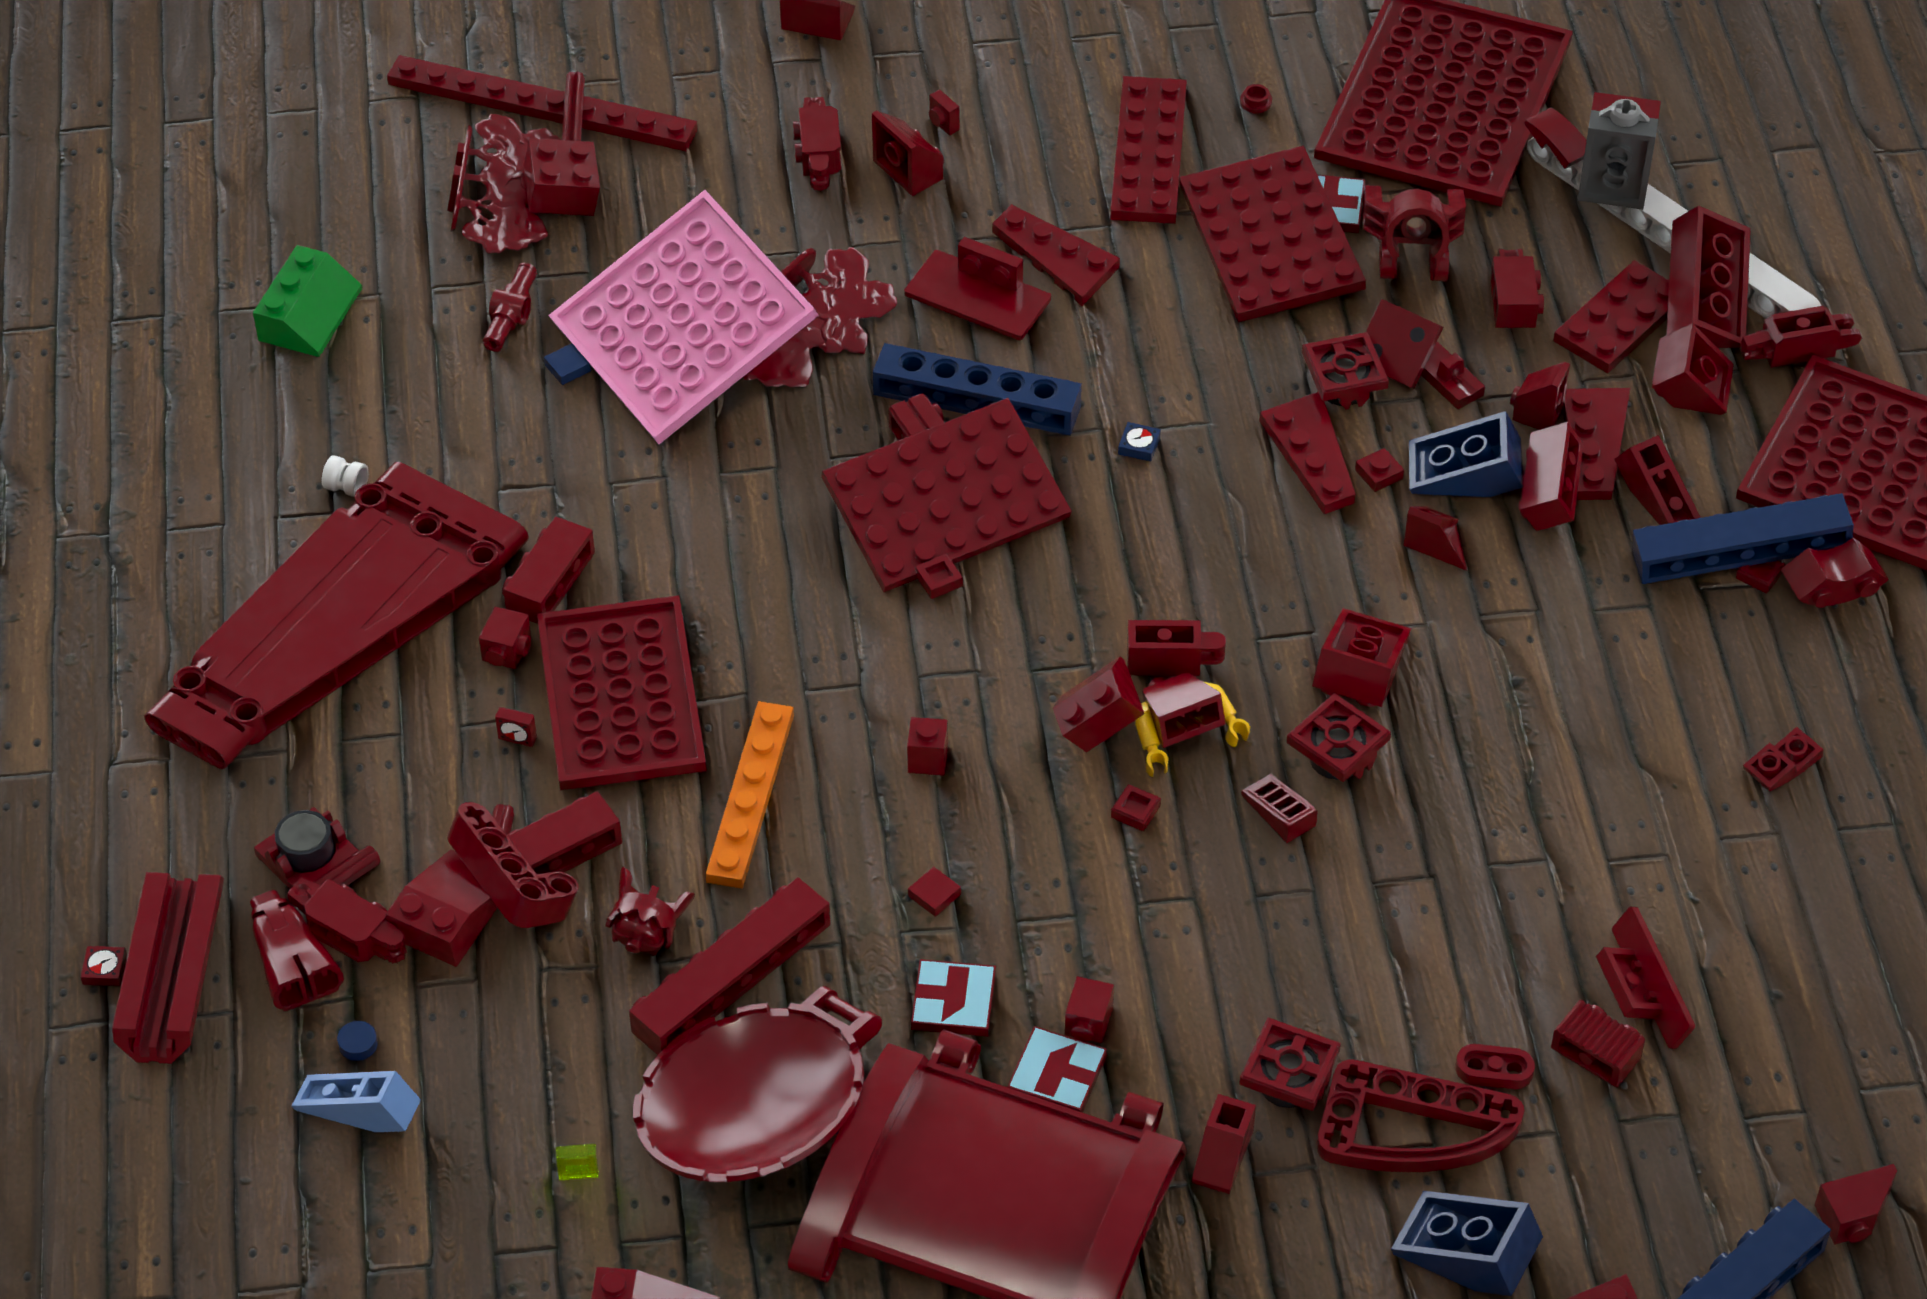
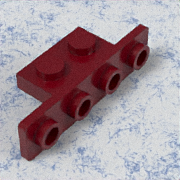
(1643, 980)

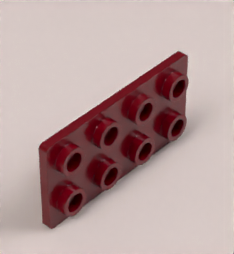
(980, 287)

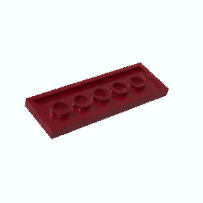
(1148, 150)

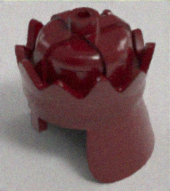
(643, 920)

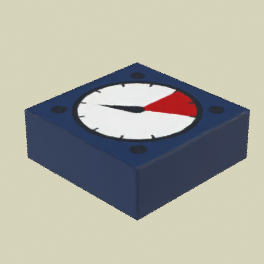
(1139, 441)

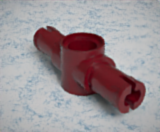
(509, 307)

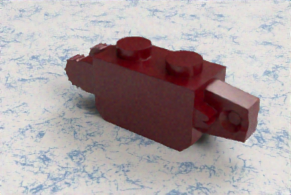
(819, 141)
(1800, 334)
(348, 921)

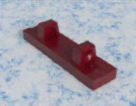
(1451, 378)

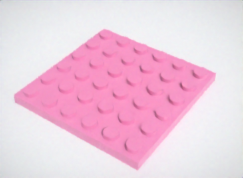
(683, 316)

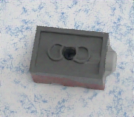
(1619, 150)

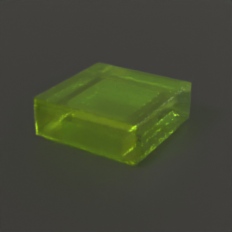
(577, 1162)

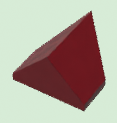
(1434, 535)

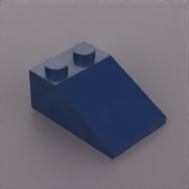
(1468, 459)
(1470, 1240)

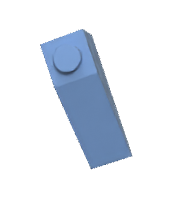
(359, 1099)

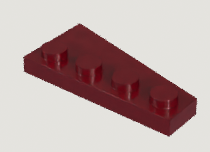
(1065, 257)
(1599, 422)
(1312, 450)

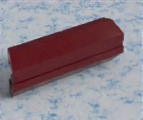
(166, 966)

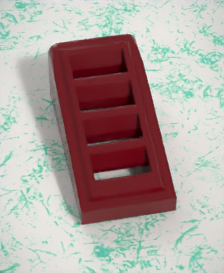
(1288, 828)

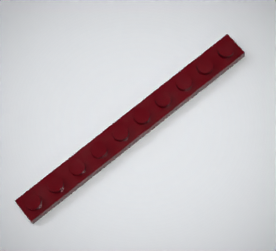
(540, 102)

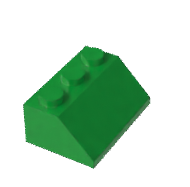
(305, 302)

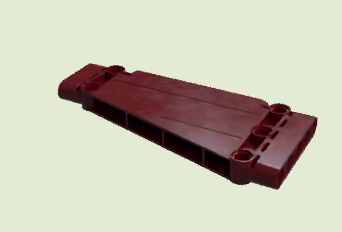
(335, 609)

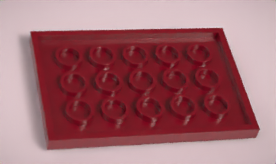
(1272, 233)
(946, 493)
(620, 693)

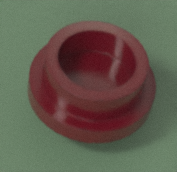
(1256, 99)

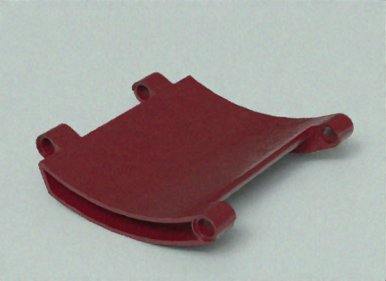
(986, 1182)

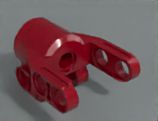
(1390, 219)

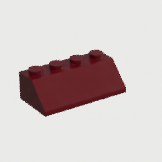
(1709, 276)

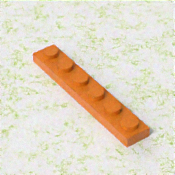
(749, 795)

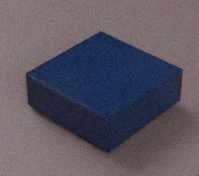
(567, 364)

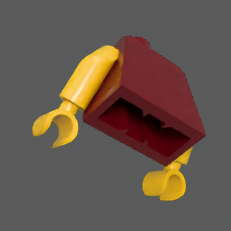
(1180, 710)

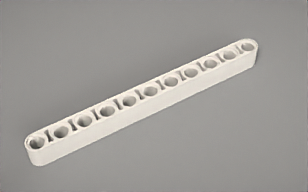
(1767, 288)

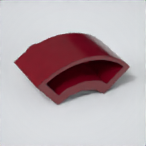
(1834, 574)

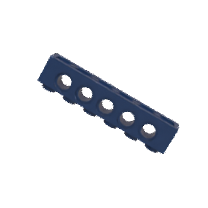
(971, 385)

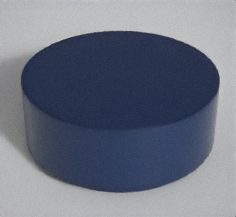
(357, 1040)

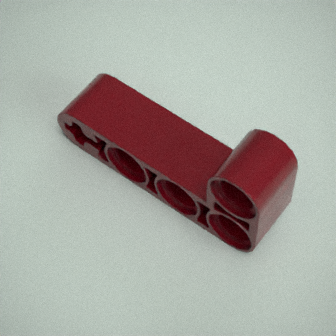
(505, 874)

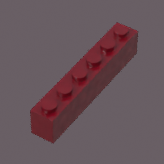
(731, 965)

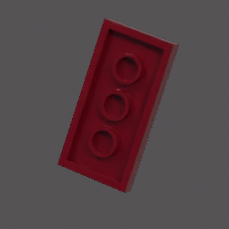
(1617, 317)

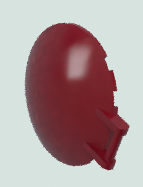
(754, 1088)

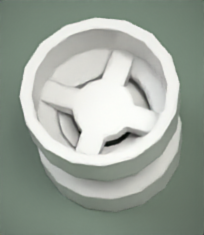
(343, 475)

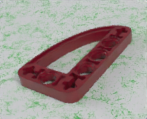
(1407, 1100)

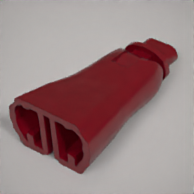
(292, 956)

